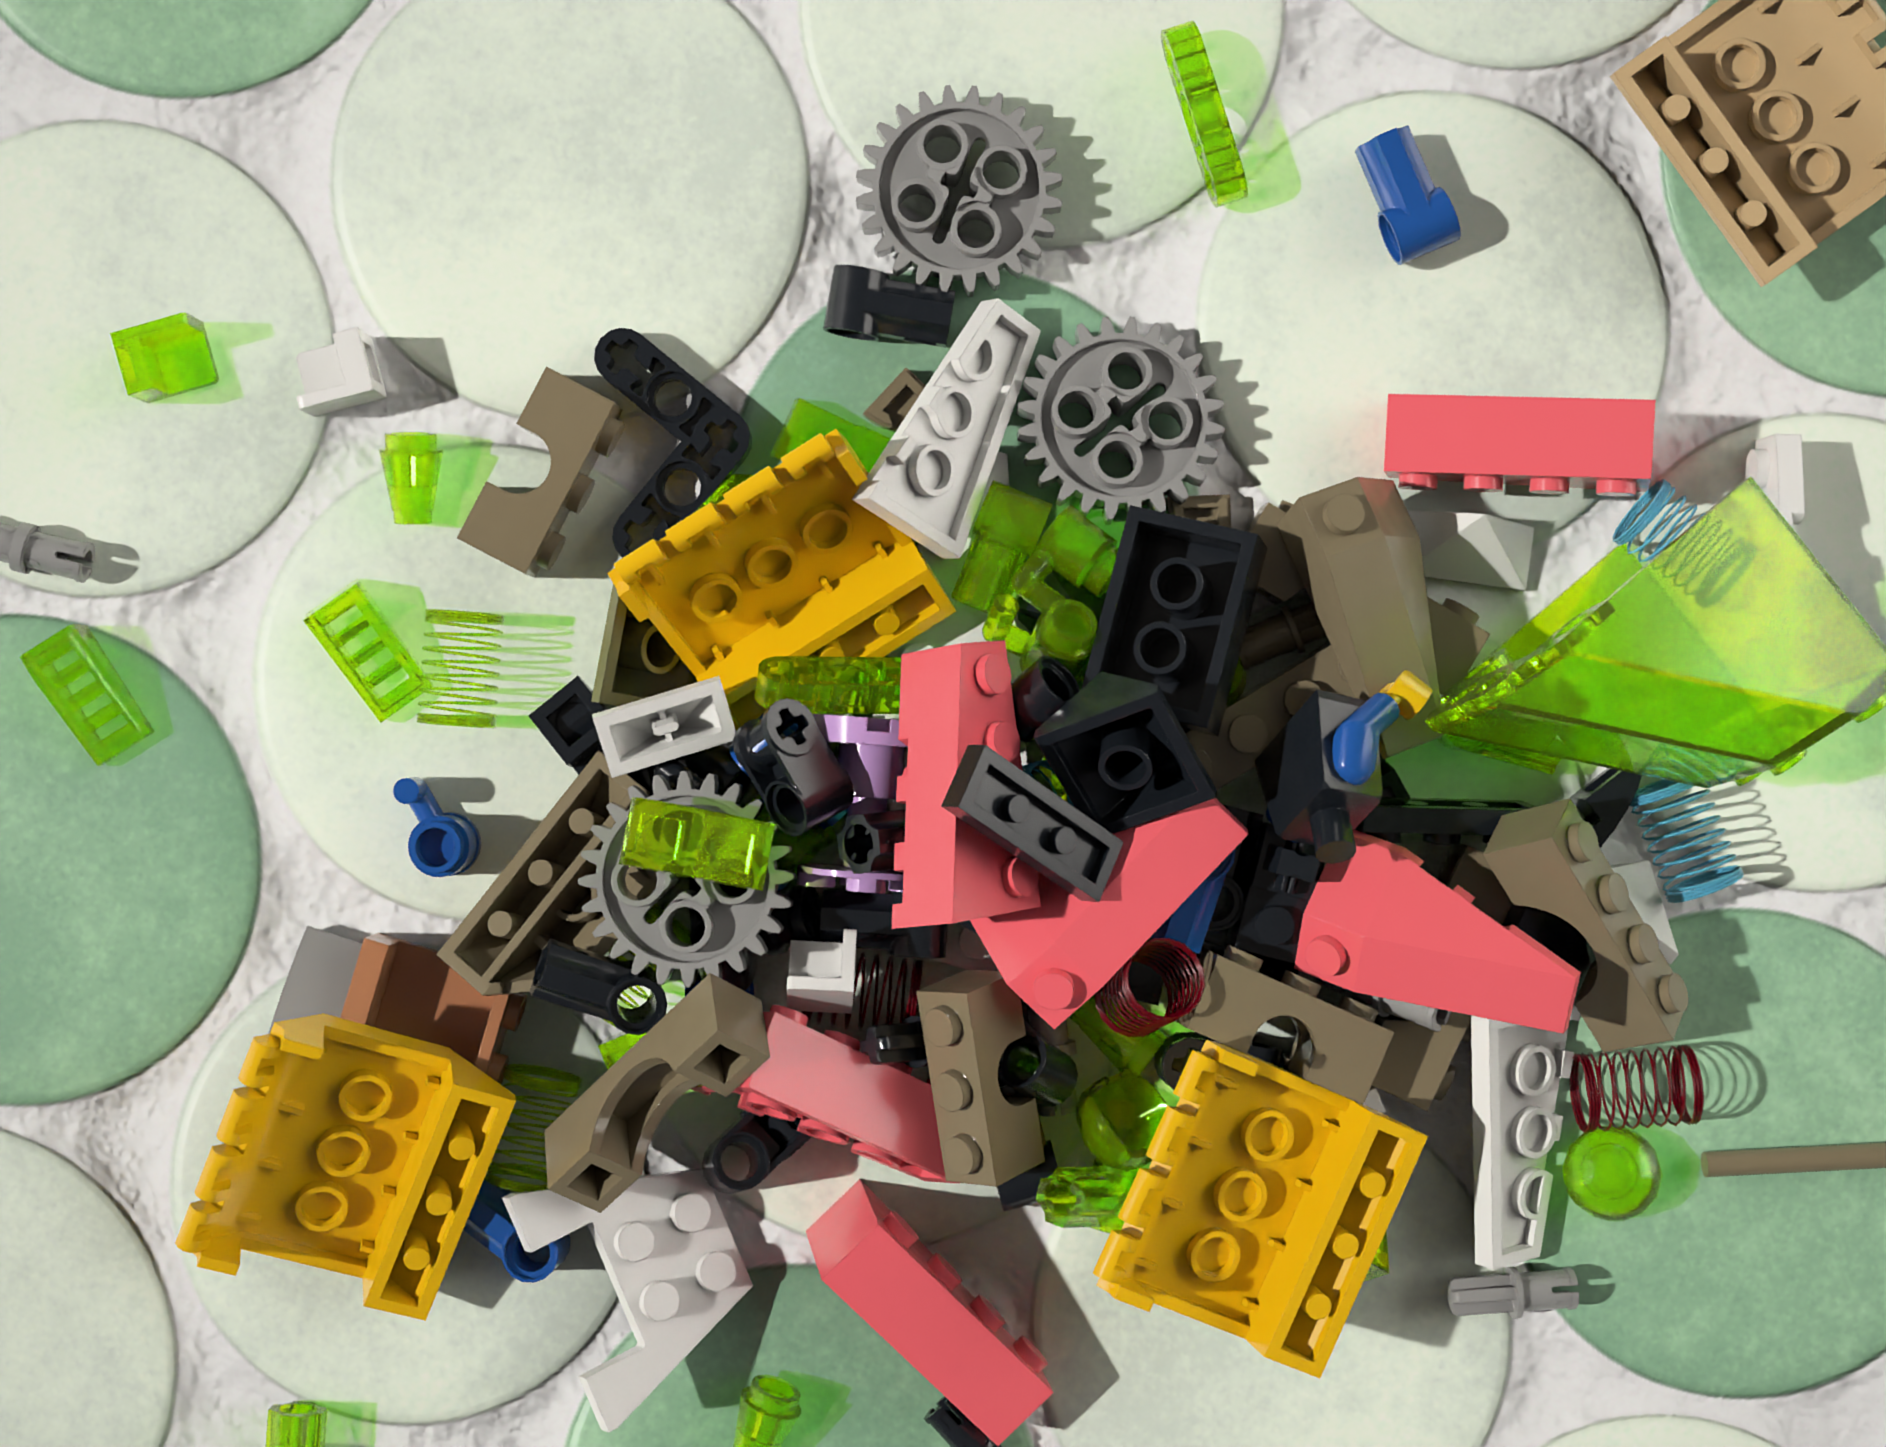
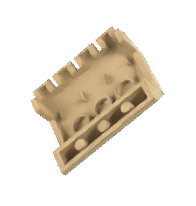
(1770, 119)

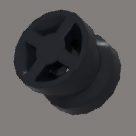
(800, 921)

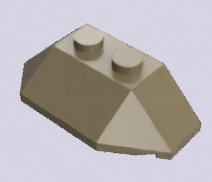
(540, 891)

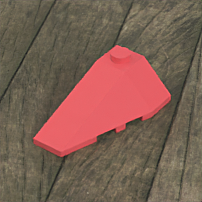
(1410, 939)
(1073, 947)

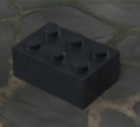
(1179, 611)

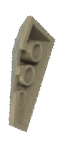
(1368, 591)

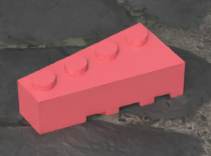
(1520, 442)
(948, 868)
(844, 1096)
(927, 1313)

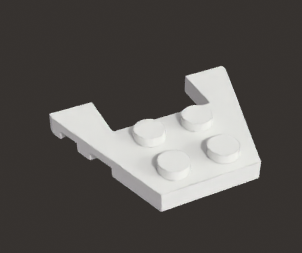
(668, 1267)

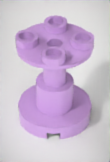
(873, 760)

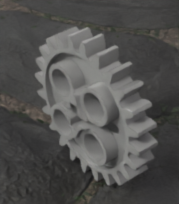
(1010, 212)
(1084, 379)
(728, 919)

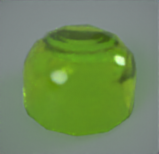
(1120, 1119)
(1612, 1173)

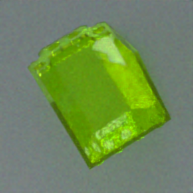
(1683, 668)

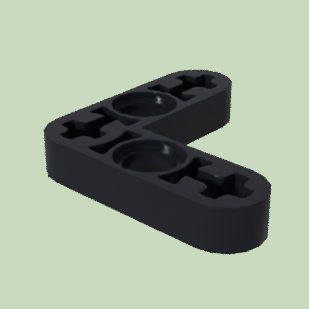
(688, 428)

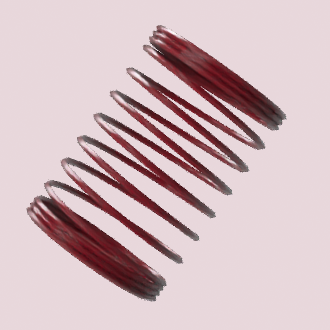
(912, 1001)
(1156, 1021)
(1676, 1094)

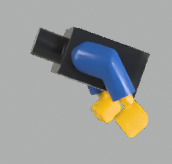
(1326, 765)

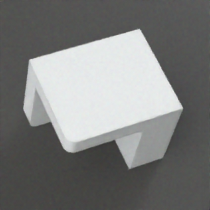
(340, 374)
(822, 975)

